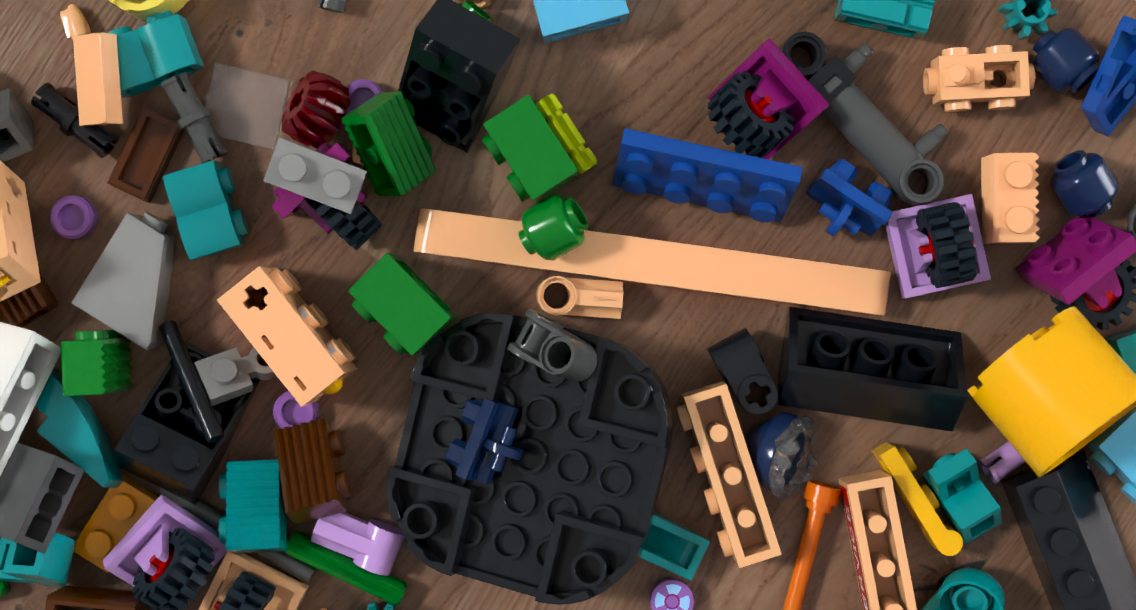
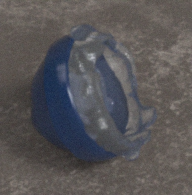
(782, 452)

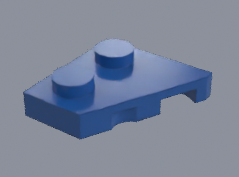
(1114, 84)

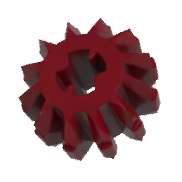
(315, 109)

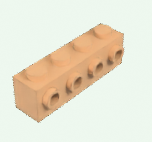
(731, 475)

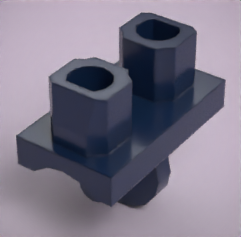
(488, 443)

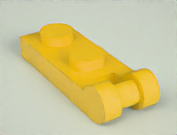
(918, 500)

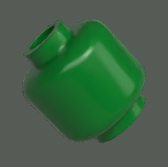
(553, 227)

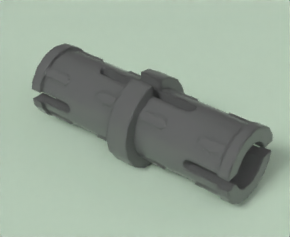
(194, 117)

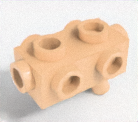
(965, 78)

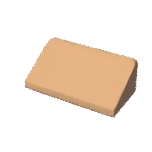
(97, 79)

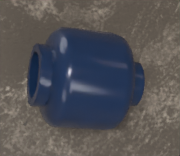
(1065, 60)
(1084, 184)

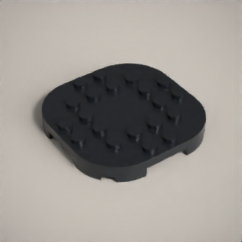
(588, 474)

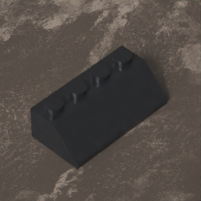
(872, 369)
(1072, 537)

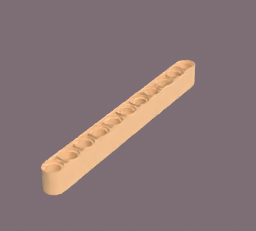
(661, 263)

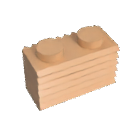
(1009, 198)

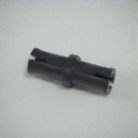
(66, 115)

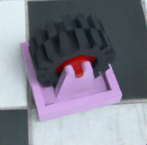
(937, 246)
(166, 556)

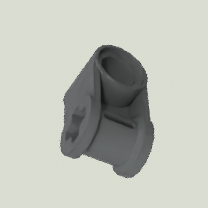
(547, 346)

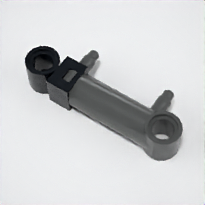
(865, 123)

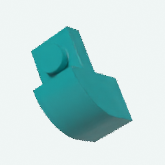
(963, 495)
(30, 566)

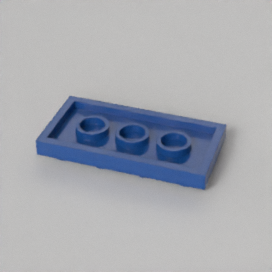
(705, 176)

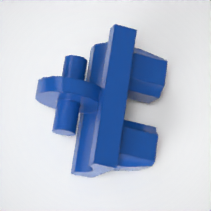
(846, 204)

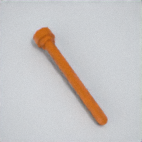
(820, 500)

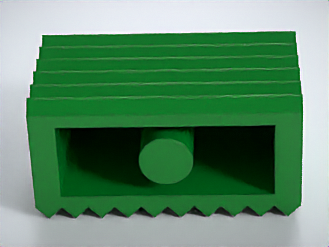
(390, 143)
(95, 363)

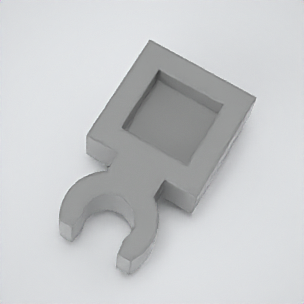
(229, 375)

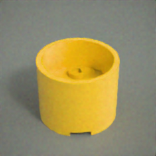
(1056, 390)

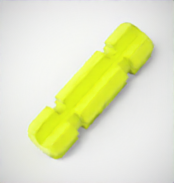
(566, 133)

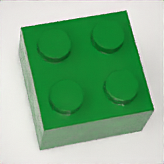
(530, 150)
(401, 304)

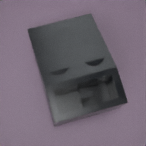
(455, 71)
(167, 441)

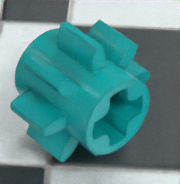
(1017, 21)

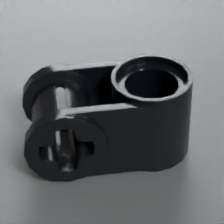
(741, 365)

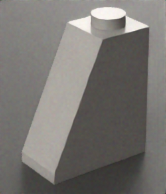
(132, 280)

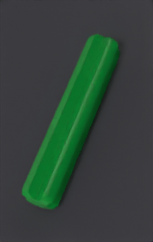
(342, 567)

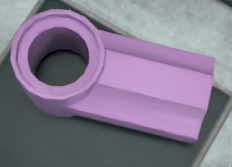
(370, 543)

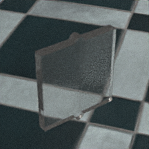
(246, 105)

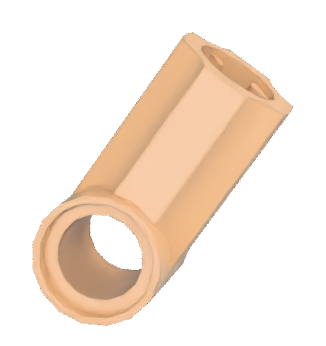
(585, 297)

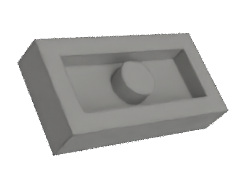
(315, 175)

